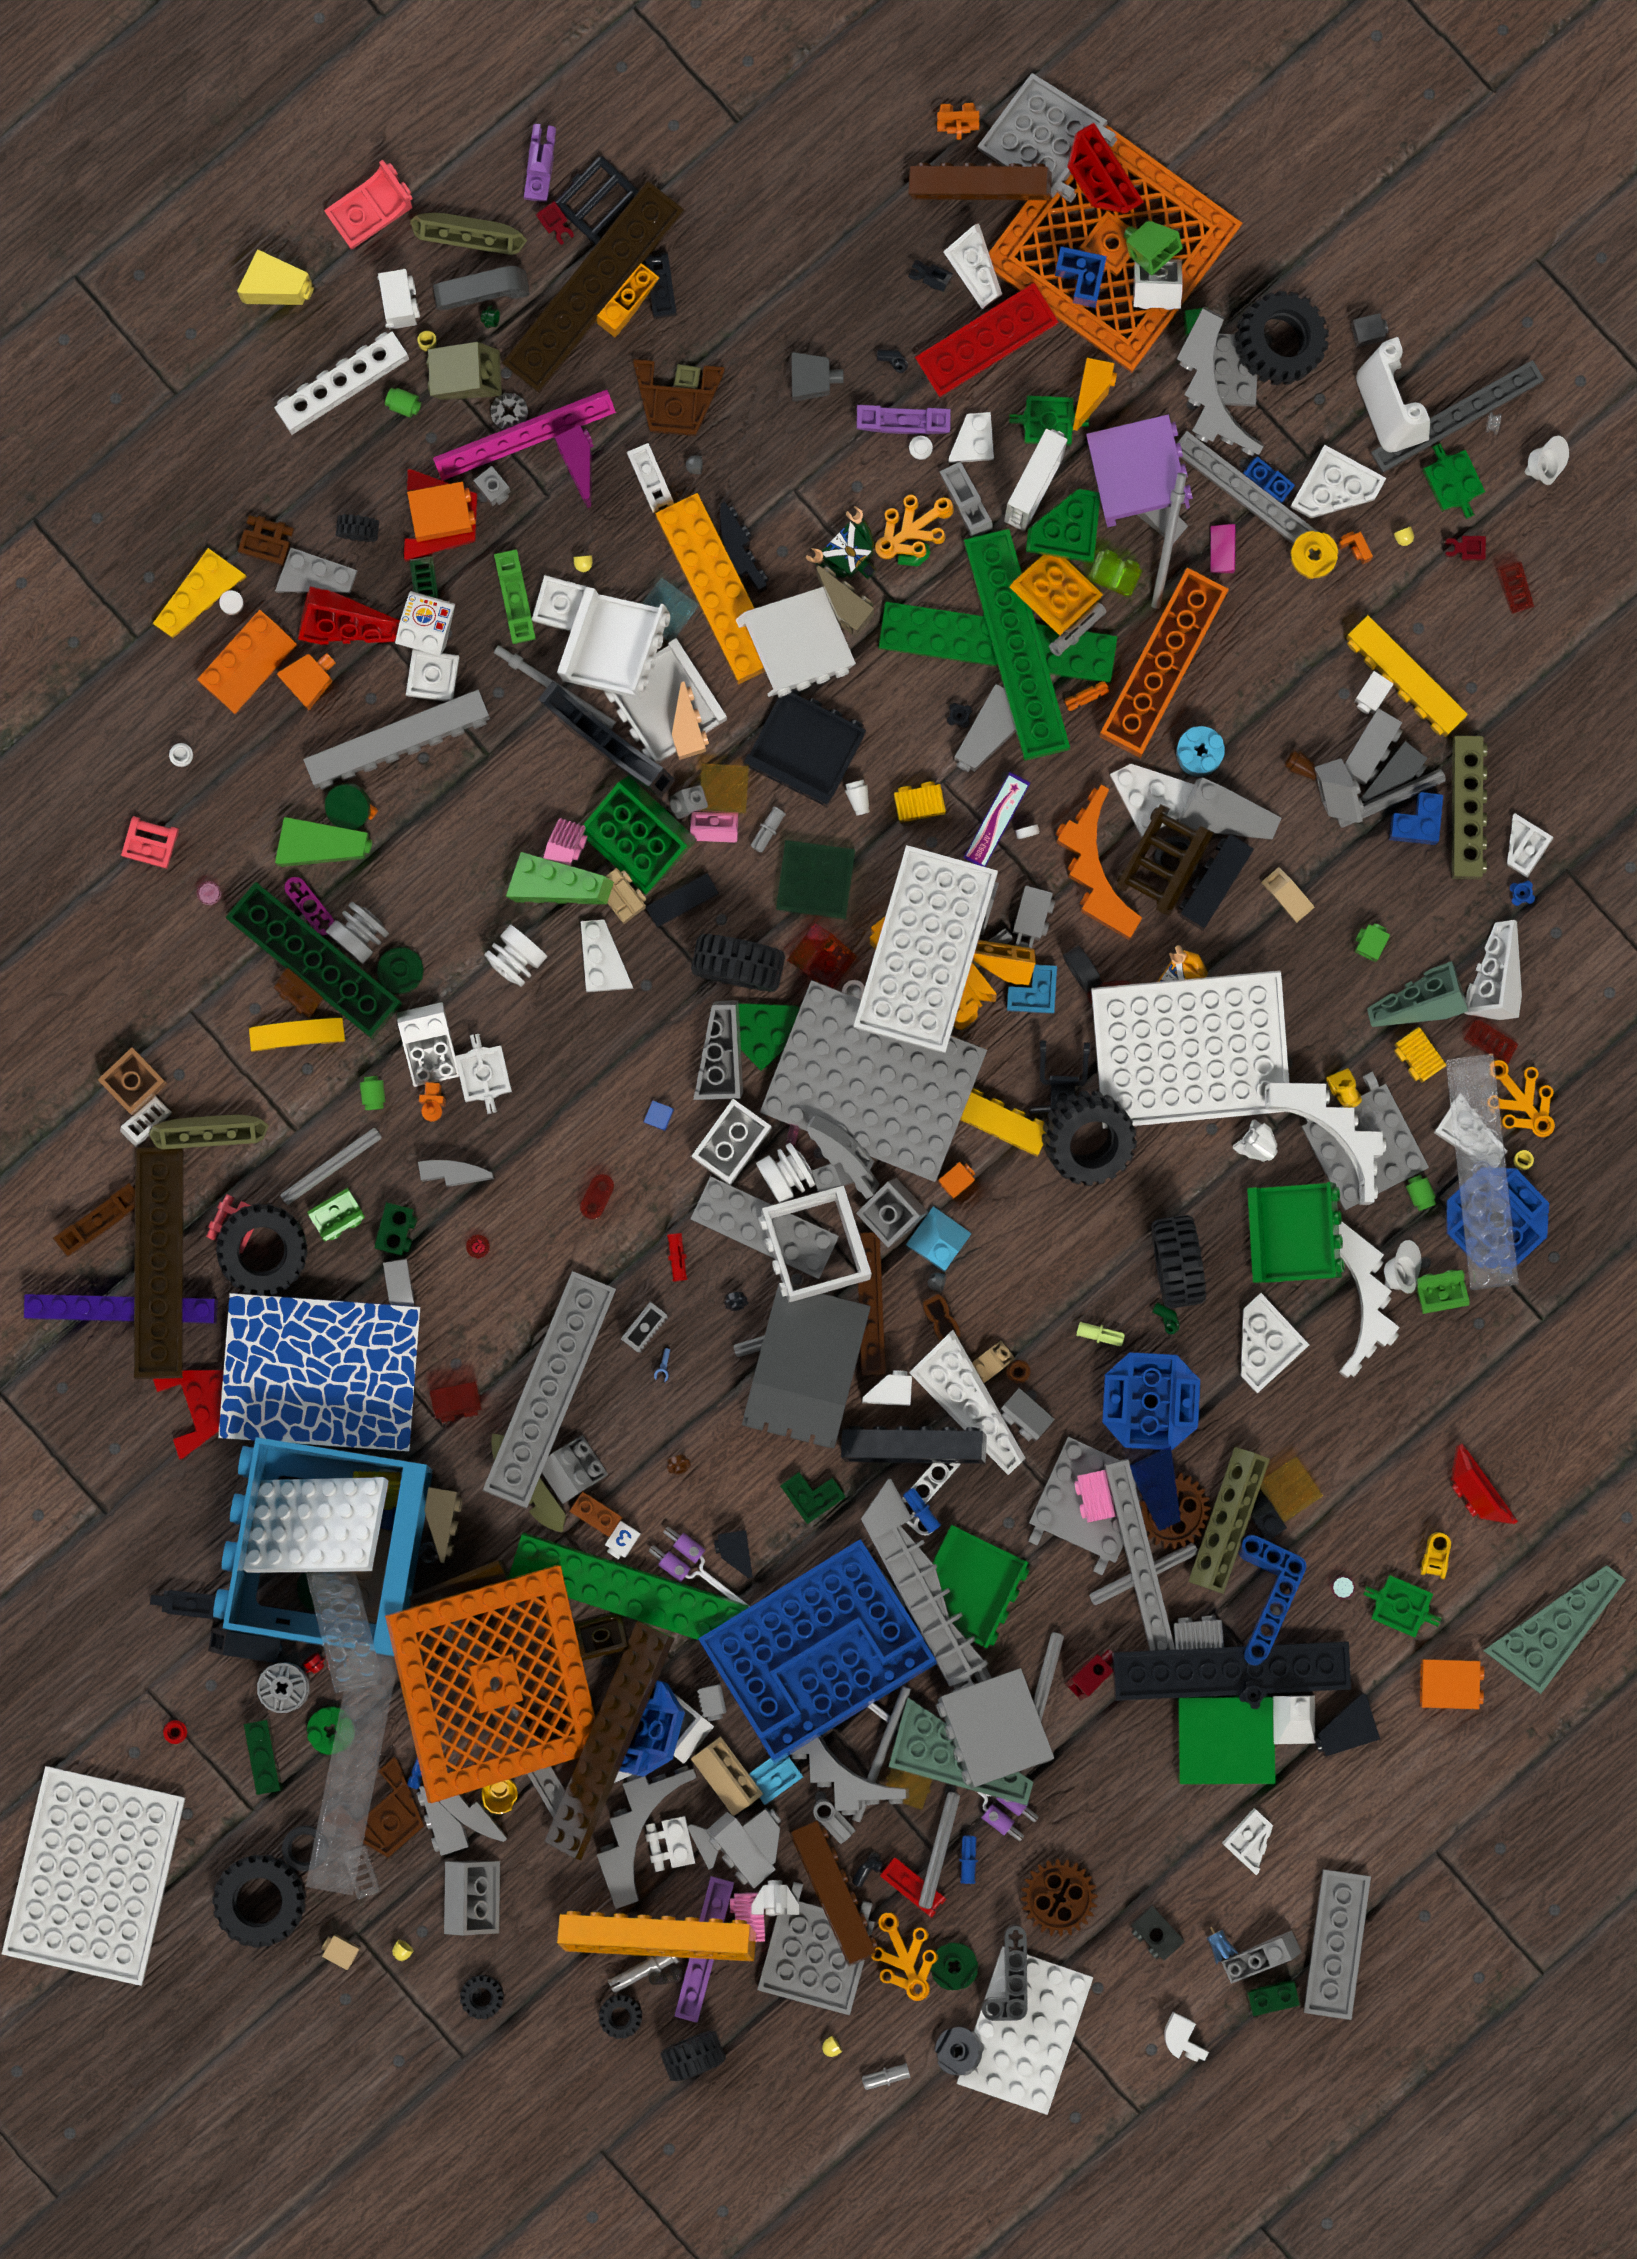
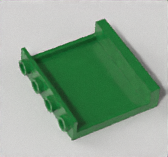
(1295, 1233)
(980, 1583)
(1225, 1741)

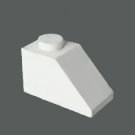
(1373, 693)

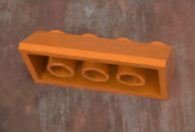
(247, 662)

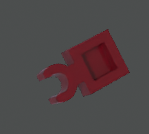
(553, 220)
(1471, 548)

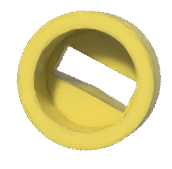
(427, 337)
(1405, 536)
(583, 563)
(1524, 1156)
(402, 1950)
(831, 2047)

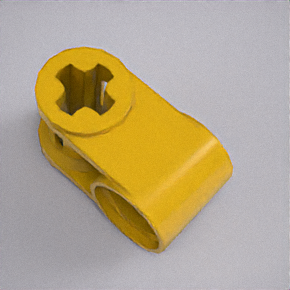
(1344, 1088)
(1436, 1557)

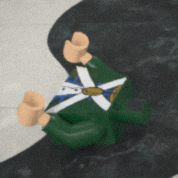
(848, 550)

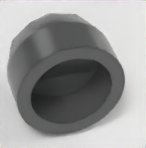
(694, 464)
(937, 1282)

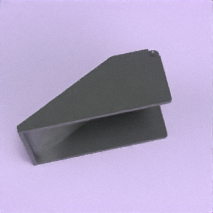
(806, 1367)

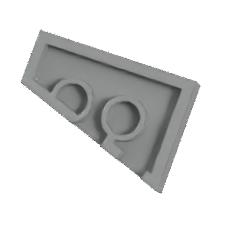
(307, 570)

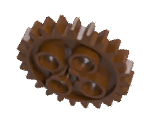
(1190, 1520)
(1039, 1887)

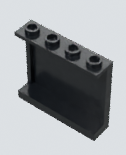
(806, 747)

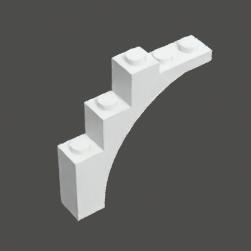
(1360, 1146)
(1375, 1327)

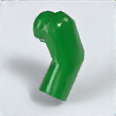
(911, 560)

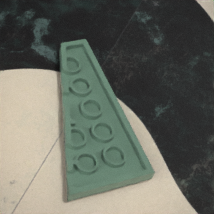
(1547, 1639)
(927, 1752)

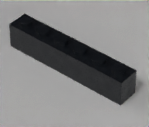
(914, 1445)

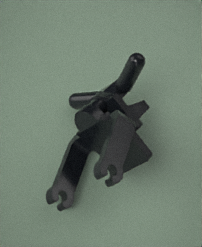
(1060, 1085)

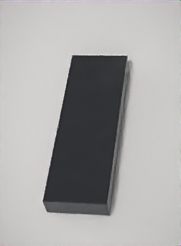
(682, 900)

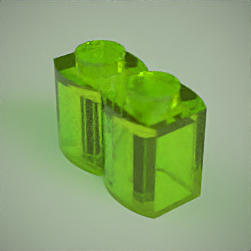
(1114, 573)

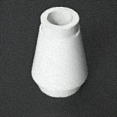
(858, 796)

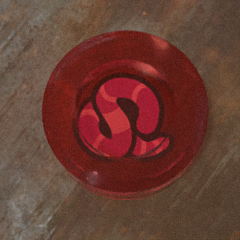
(478, 1246)

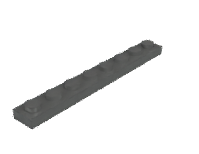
(1466, 412)

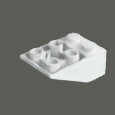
(427, 1044)

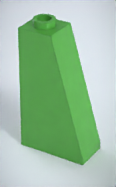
(319, 843)

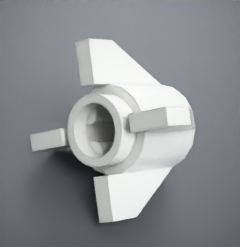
(1258, 1142)
(775, 1900)

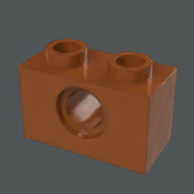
(596, 1514)

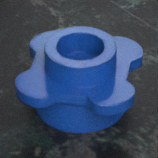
(1526, 887)

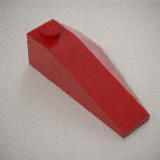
(337, 618)

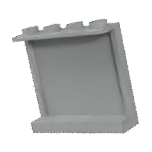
(994, 1728)

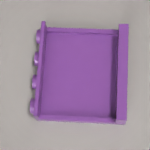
(1136, 467)

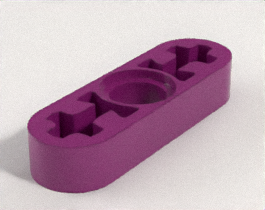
(294, 896)

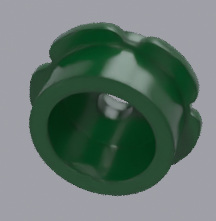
(490, 317)

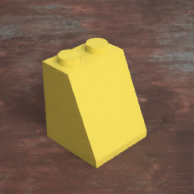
(274, 282)

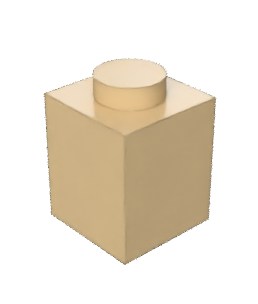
(340, 1951)

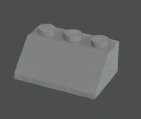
(472, 1897)

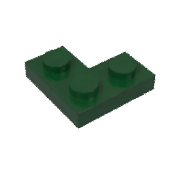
(811, 1503)

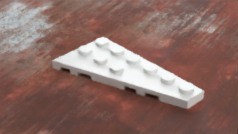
(958, 1388)

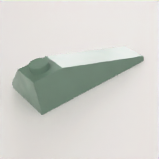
(1429, 999)

